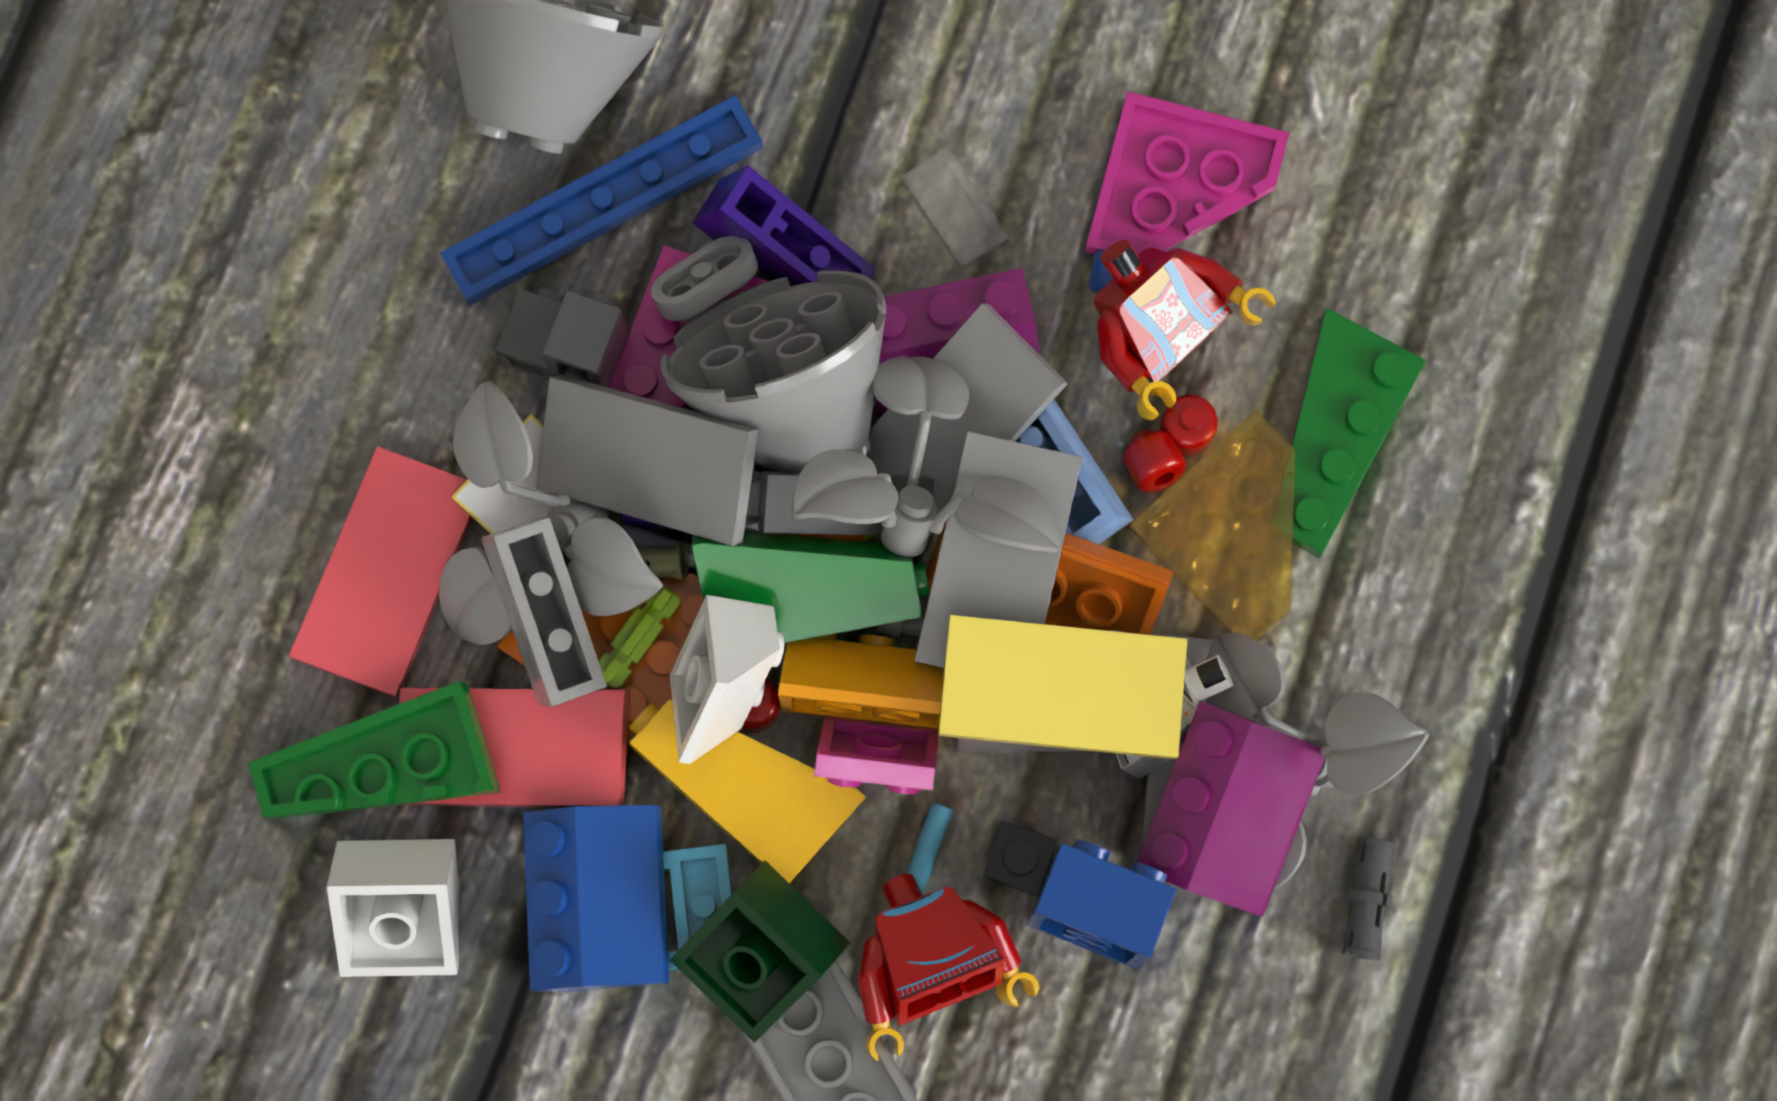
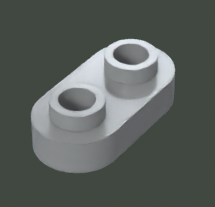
(704, 278)

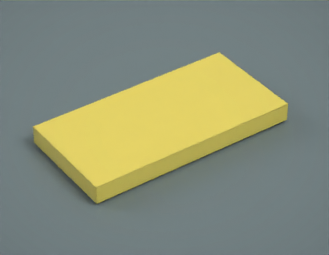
(1063, 687)

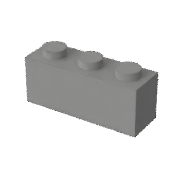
(544, 612)

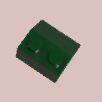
(760, 951)

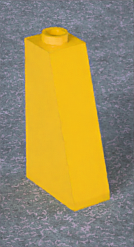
(750, 792)

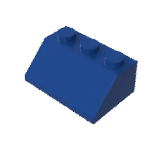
(595, 898)

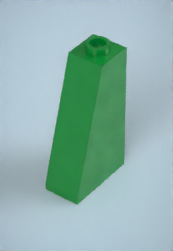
(813, 581)

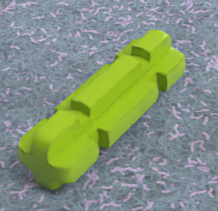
(637, 636)

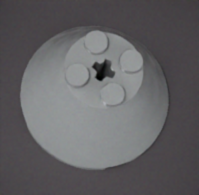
(543, 63)
(786, 364)

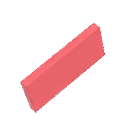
(384, 574)
(549, 753)

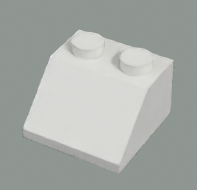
(722, 672)
(395, 907)

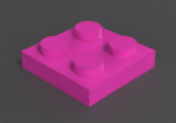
(877, 754)

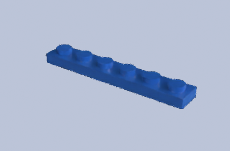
(602, 200)

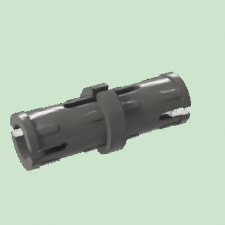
(1369, 898)

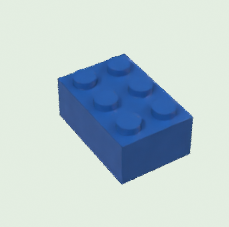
(1102, 904)

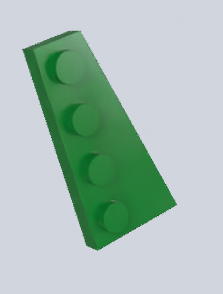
(1344, 416)
(393, 757)

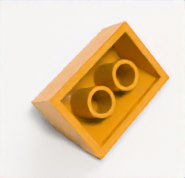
(860, 681)

